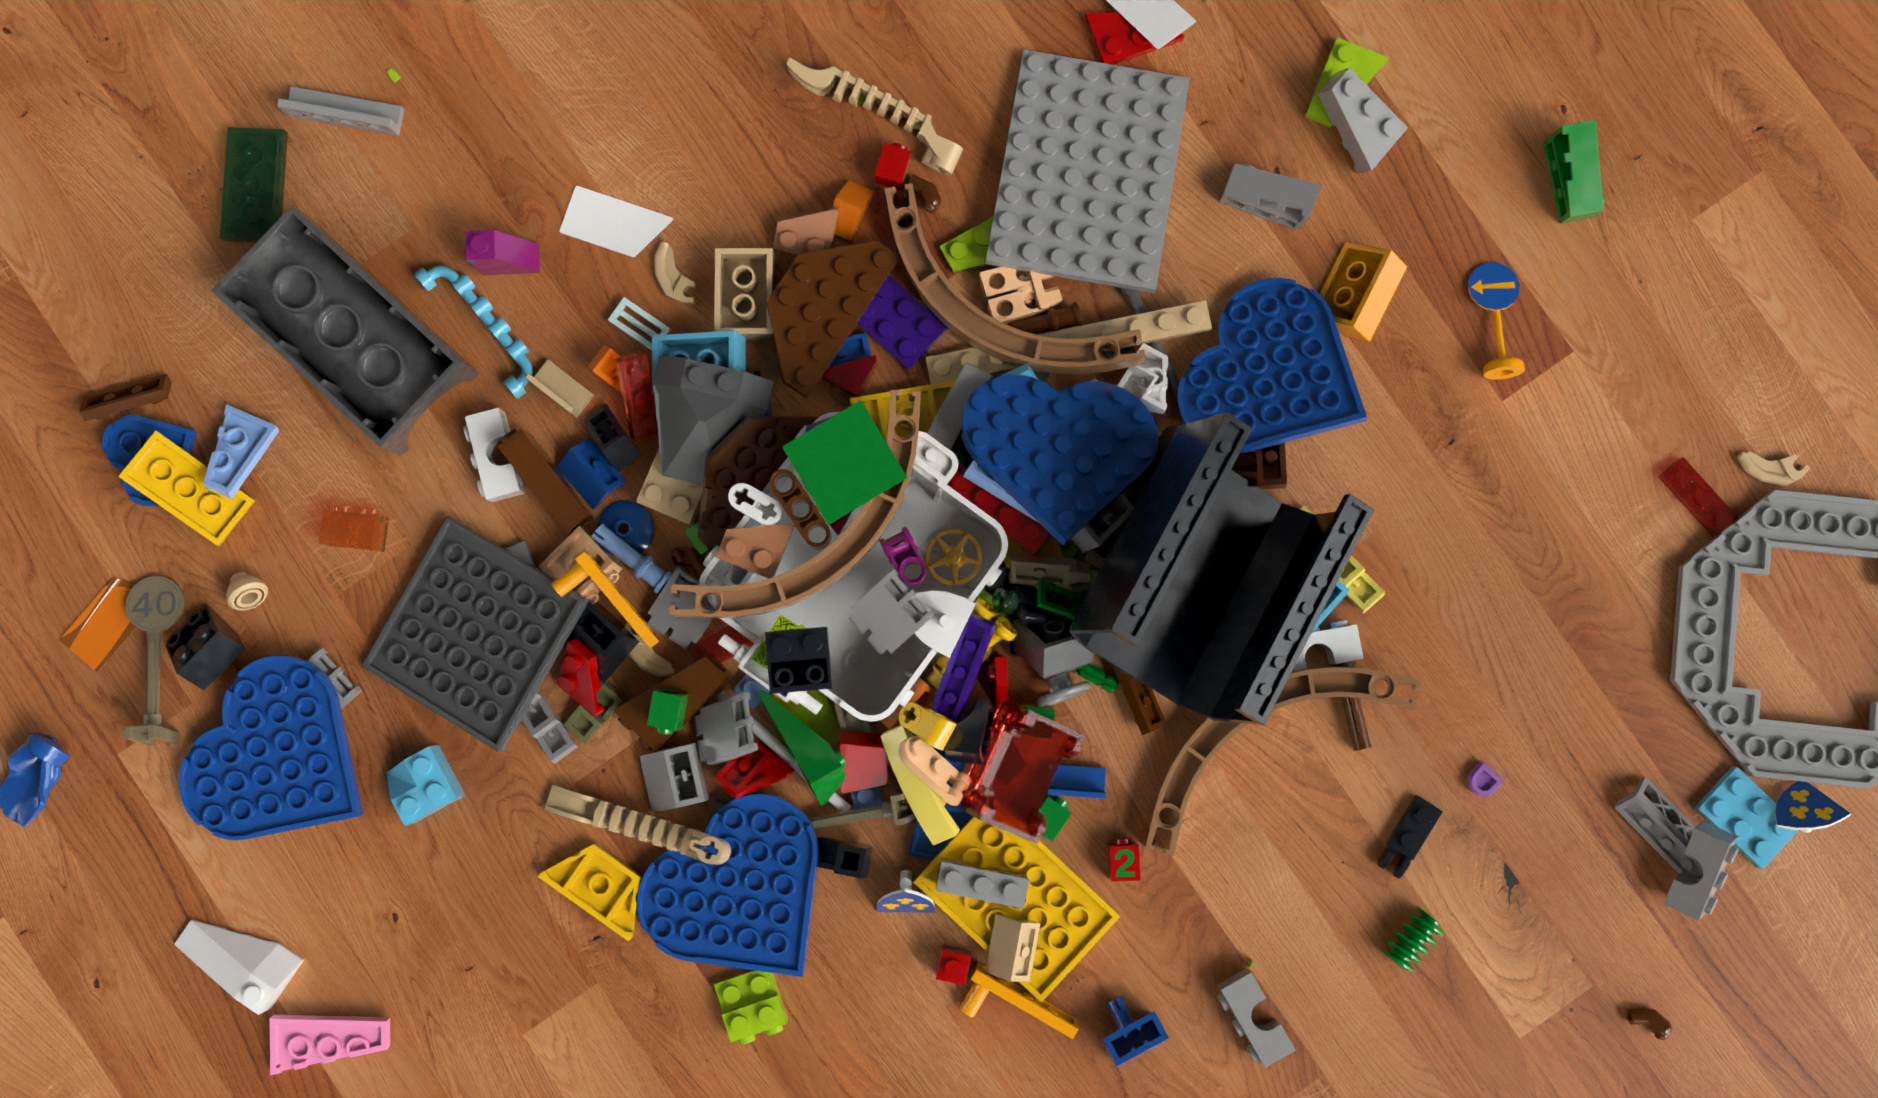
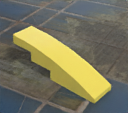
(1363, 589)
(924, 802)

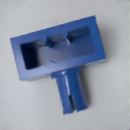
(1133, 1035)

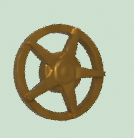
(953, 557)

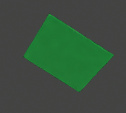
(844, 462)

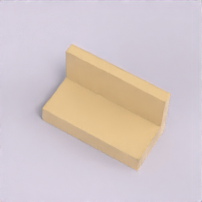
(561, 388)
(1012, 948)

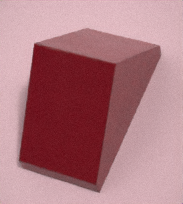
(851, 376)

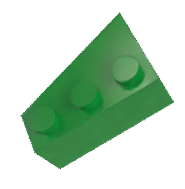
(1575, 171)

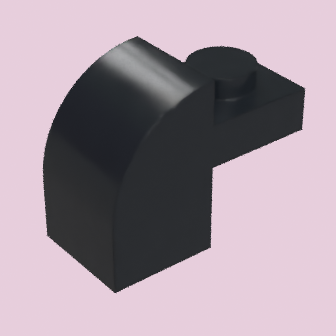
(844, 857)

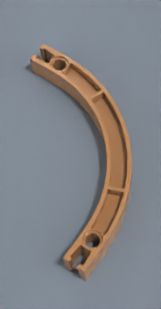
(987, 333)
(834, 560)
(1214, 734)

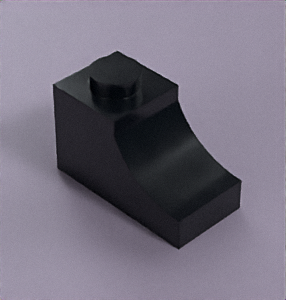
(612, 438)
(972, 736)

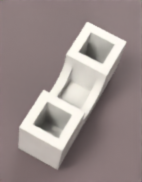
(485, 433)
(1340, 643)

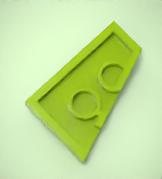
(1343, 56)
(968, 249)

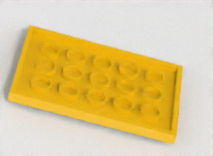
(1056, 897)

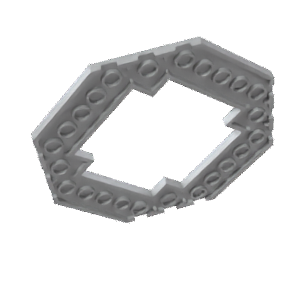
(1707, 638)

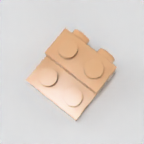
(564, 558)

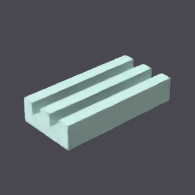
(619, 311)

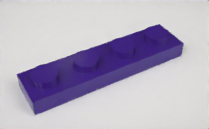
(963, 667)

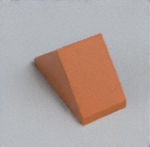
(853, 203)

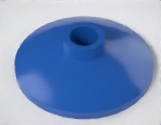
(636, 517)

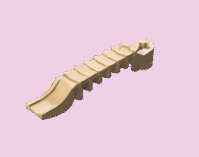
(940, 152)
(635, 824)

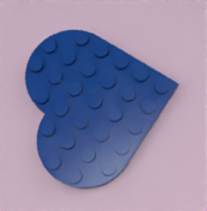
(1274, 367)
(1059, 451)
(276, 758)
(752, 906)

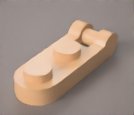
(934, 769)

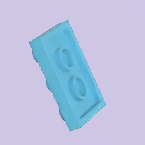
(1747, 812)

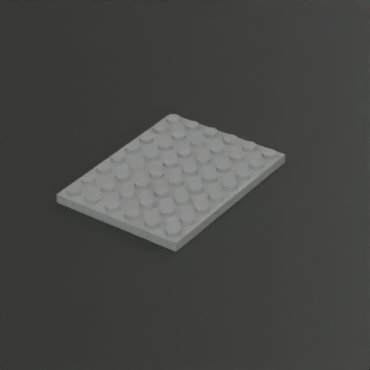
(1088, 171)

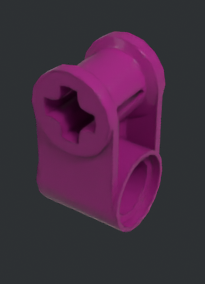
(904, 555)

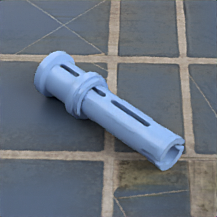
(642, 566)

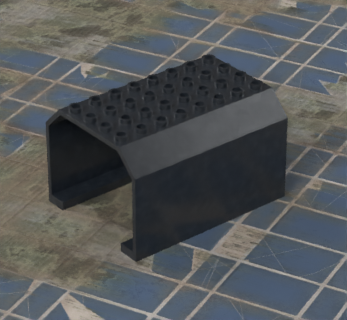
(1215, 580)

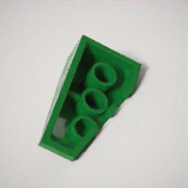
(814, 755)

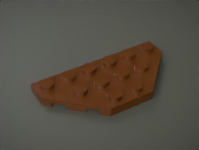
(821, 305)
(747, 457)

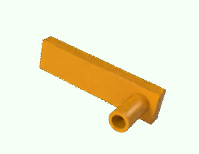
(586, 567)
(1017, 996)

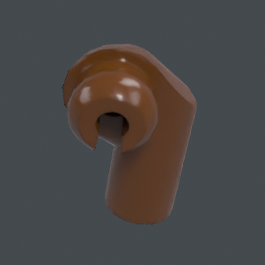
(929, 192)
(687, 557)
(1651, 1017)

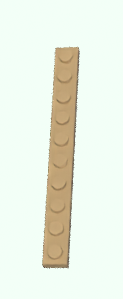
(1153, 326)

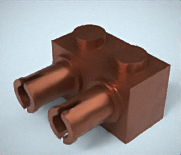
(1269, 468)

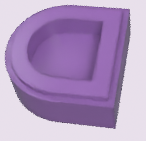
(1483, 780)

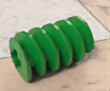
(1414, 940)

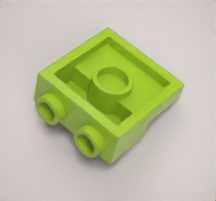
(751, 1005)

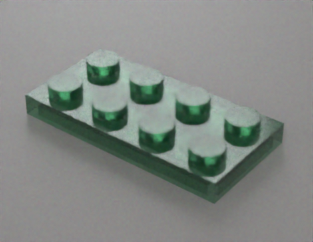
(252, 182)

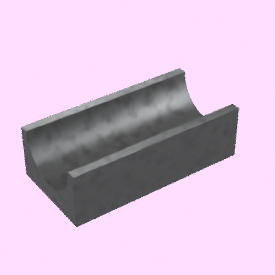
(342, 329)

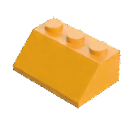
(1361, 288)

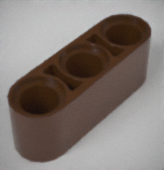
(796, 495)

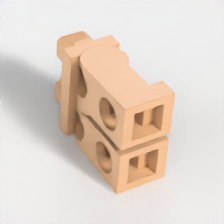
(1016, 294)

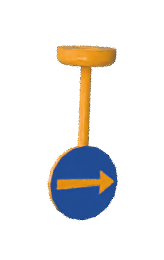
(1495, 289)

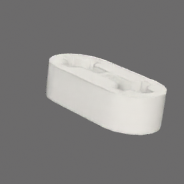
(751, 510)

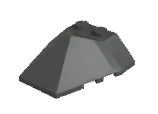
(699, 409)

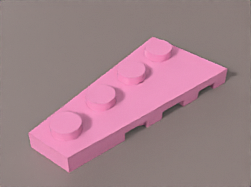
(317, 1039)

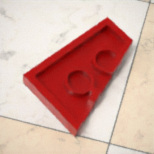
(1118, 39)

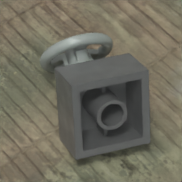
(1052, 654)

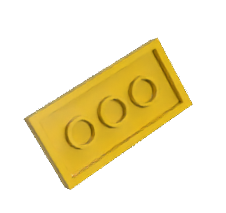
(176, 484)

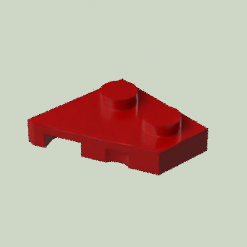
(998, 673)
(580, 677)
(752, 772)

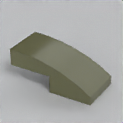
(584, 724)

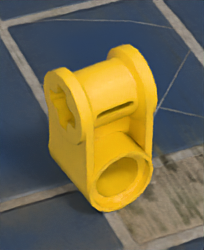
(927, 724)

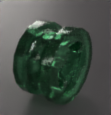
(1005, 601)

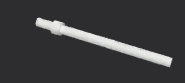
(783, 752)

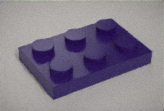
(900, 324)

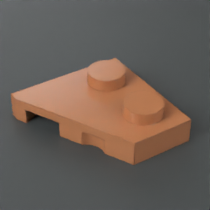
(806, 232)
(756, 548)

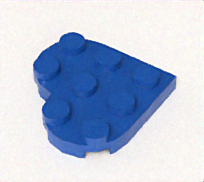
(129, 435)

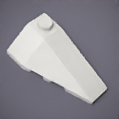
(242, 965)

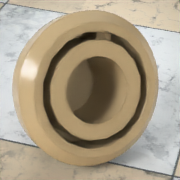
(245, 592)

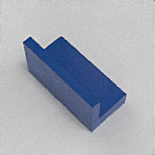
(590, 472)
(1078, 782)

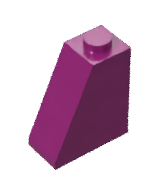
(501, 253)

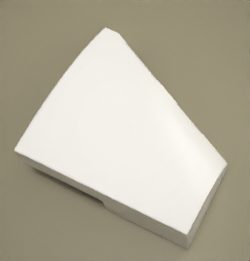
(1149, 380)

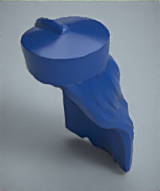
(32, 774)

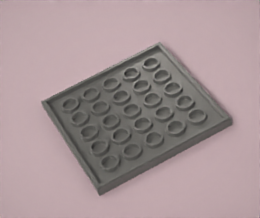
(474, 634)

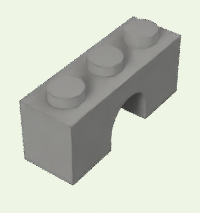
(1713, 850)
(982, 884)
(1267, 1041)

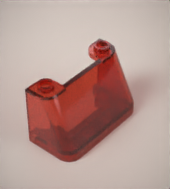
(1019, 770)

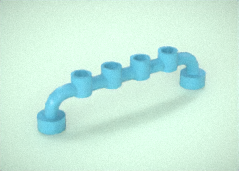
(482, 308)

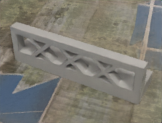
(343, 111)
(1653, 825)

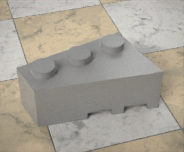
(1361, 119)
(1270, 195)

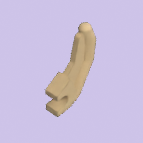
(669, 278)
(1775, 472)
(648, 660)

